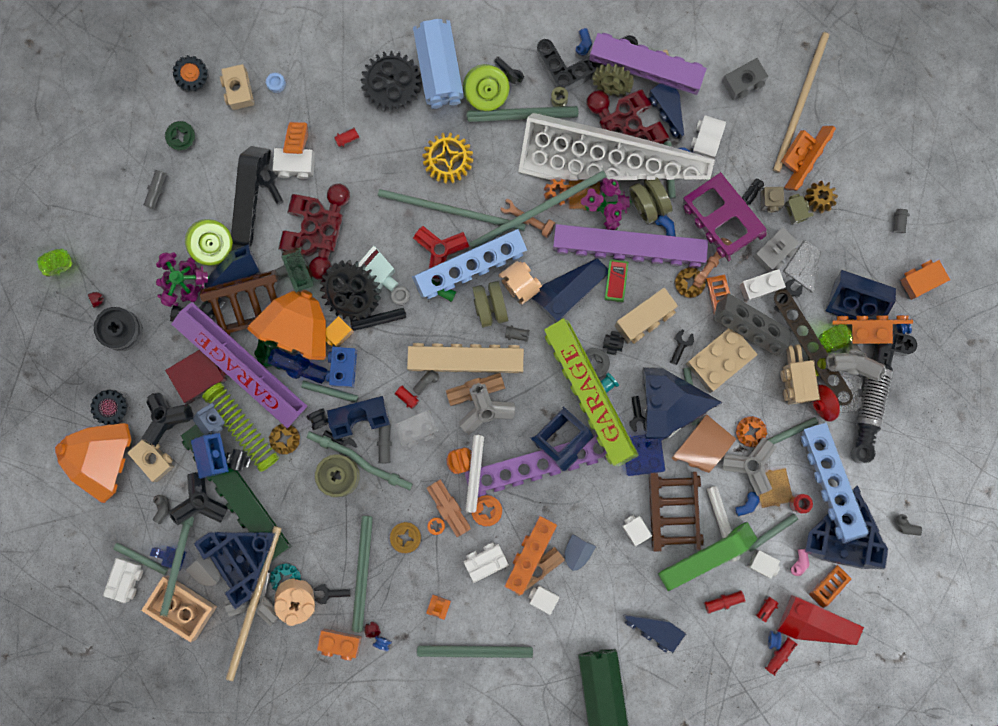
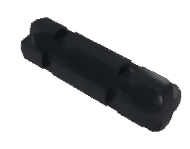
(752, 191)

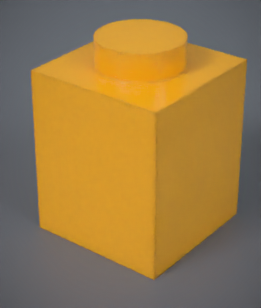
(338, 332)

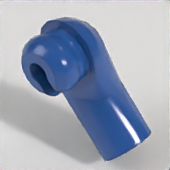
(586, 43)
(667, 223)
(750, 506)

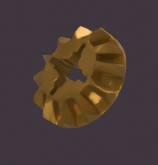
(681, 284)
(292, 442)
(397, 542)

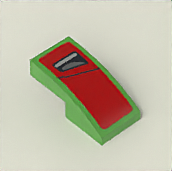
(616, 280)

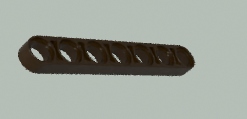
(805, 340)

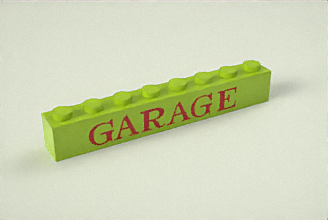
(591, 393)

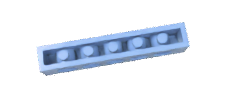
(424, 279)
(822, 435)

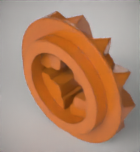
(743, 427)
(496, 513)

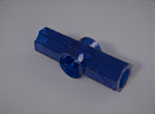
(297, 366)

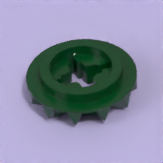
(172, 133)

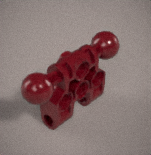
(636, 104)
(302, 206)

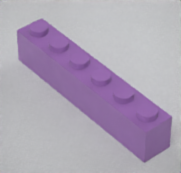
(648, 63)

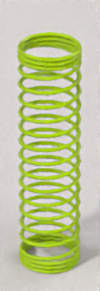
(216, 392)

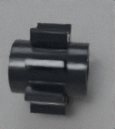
(613, 342)
(237, 459)

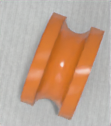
(433, 531)

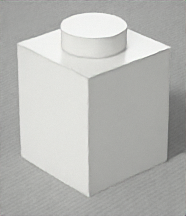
(636, 530)
(764, 564)
(543, 599)

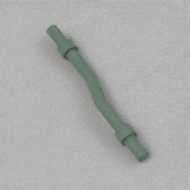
(392, 479)

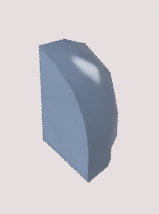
(578, 552)

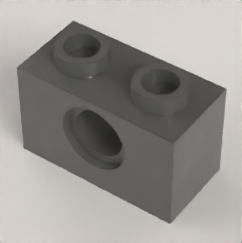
(753, 71)

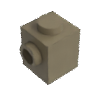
(772, 199)

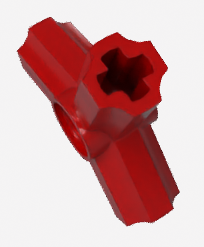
(430, 242)

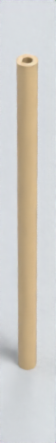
(801, 101)
(251, 609)

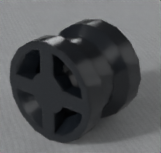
(318, 419)

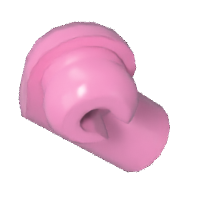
(802, 564)

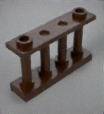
(230, 290)
(657, 502)

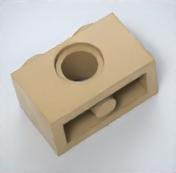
(237, 76)
(154, 471)

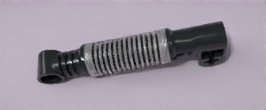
(875, 393)

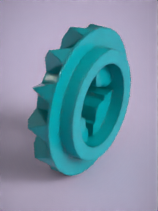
(285, 569)

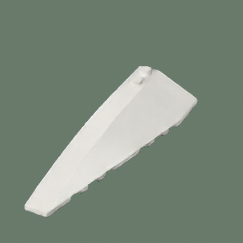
(579, 151)

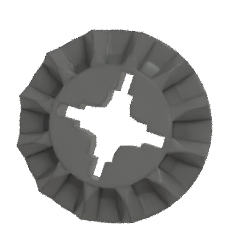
(600, 357)

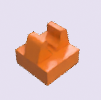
(438, 607)

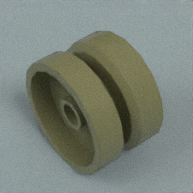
(650, 200)
(490, 304)
(326, 473)

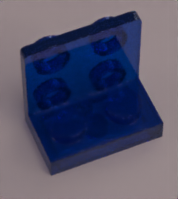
(650, 456)

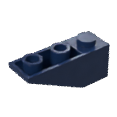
(668, 103)
(236, 265)
(660, 630)

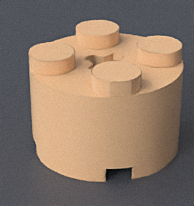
(520, 282)
(294, 601)

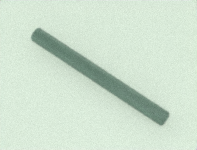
(521, 113)
(362, 573)
(475, 651)

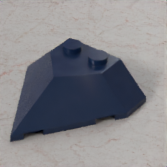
(672, 402)
(861, 553)
(238, 559)

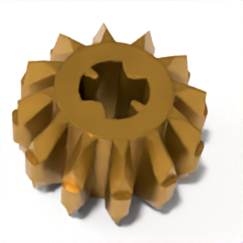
(819, 190)

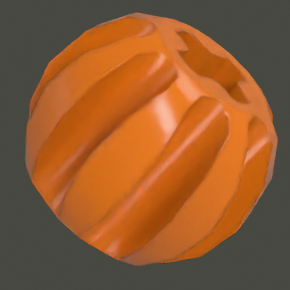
(556, 185)
(459, 460)

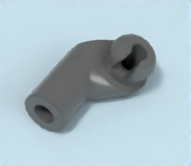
(429, 377)
(905, 527)

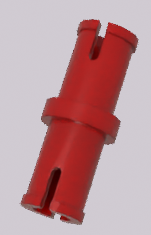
(724, 602)
(781, 656)

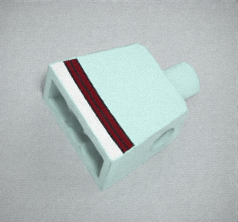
(380, 267)

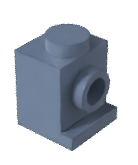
(204, 424)

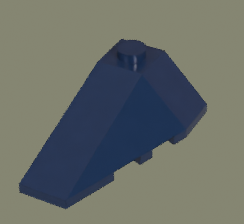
(566, 291)

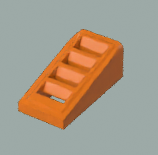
(296, 138)
(711, 289)
(819, 598)

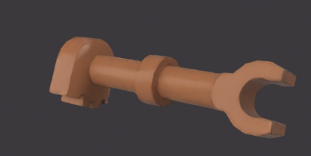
(545, 228)
(713, 261)

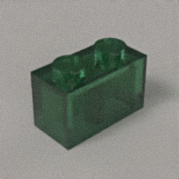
(297, 269)

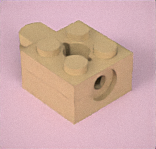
(799, 378)

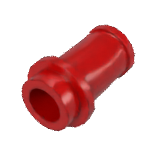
(346, 137)
(409, 399)
(768, 607)

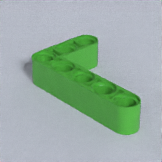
(731, 546)

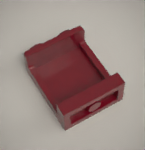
(195, 376)

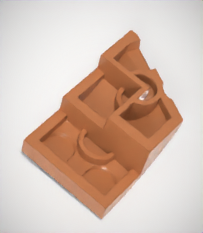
(705, 445)

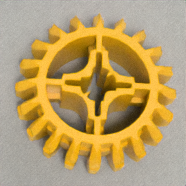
(454, 156)

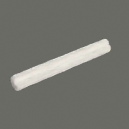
(474, 476)
(720, 513)

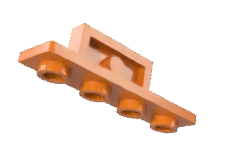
(804, 154)
(872, 330)
(529, 558)

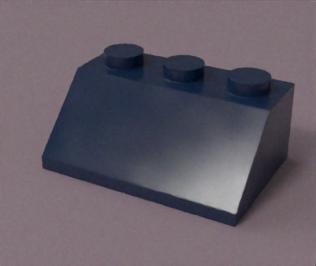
(860, 296)

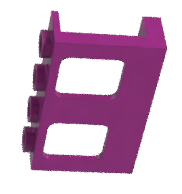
(733, 207)

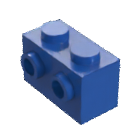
(342, 368)
(209, 455)

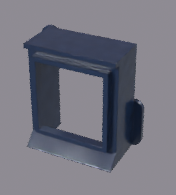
(567, 456)

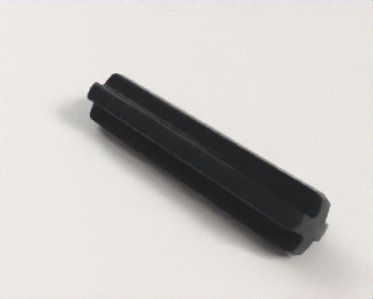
(378, 319)

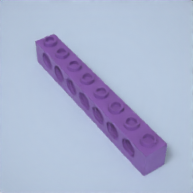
(534, 473)

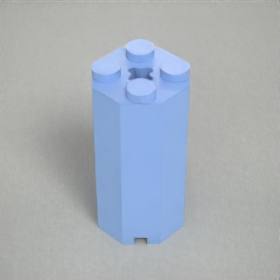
(438, 63)

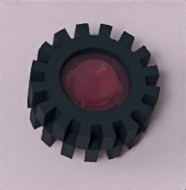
(108, 407)

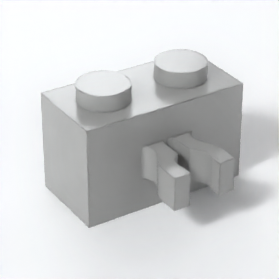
(776, 249)

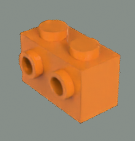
(925, 279)
(339, 643)

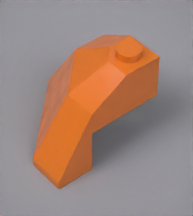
(294, 323)
(95, 458)

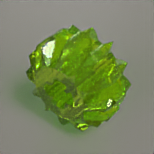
(54, 262)
(836, 338)

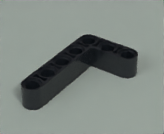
(564, 72)
(249, 166)

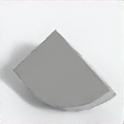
(204, 571)

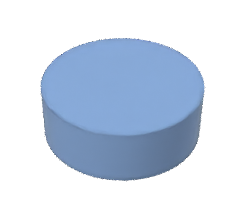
(275, 82)

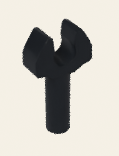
(512, 74)
(271, 186)
(797, 293)
(681, 345)
(637, 414)
(342, 442)
(330, 593)

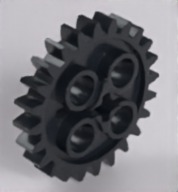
(401, 67)
(350, 290)

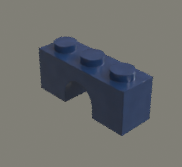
(344, 418)

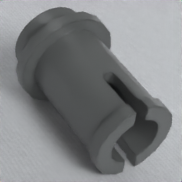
(901, 220)
(515, 333)

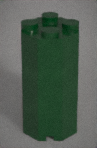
(603, 688)

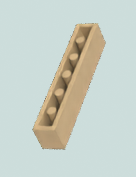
(465, 359)

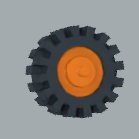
(190, 73)

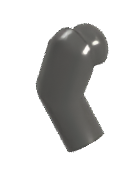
(163, 508)

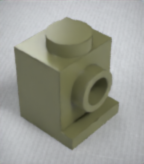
(798, 209)

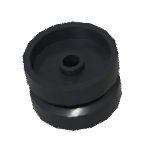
(119, 339)

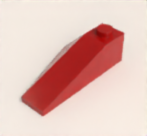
(812, 623)

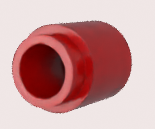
(807, 503)

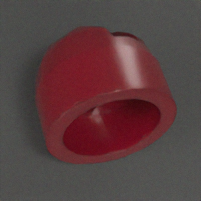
(95, 299)
(372, 630)

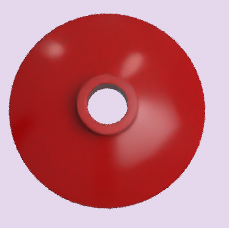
(827, 406)

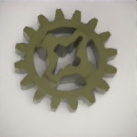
(613, 80)

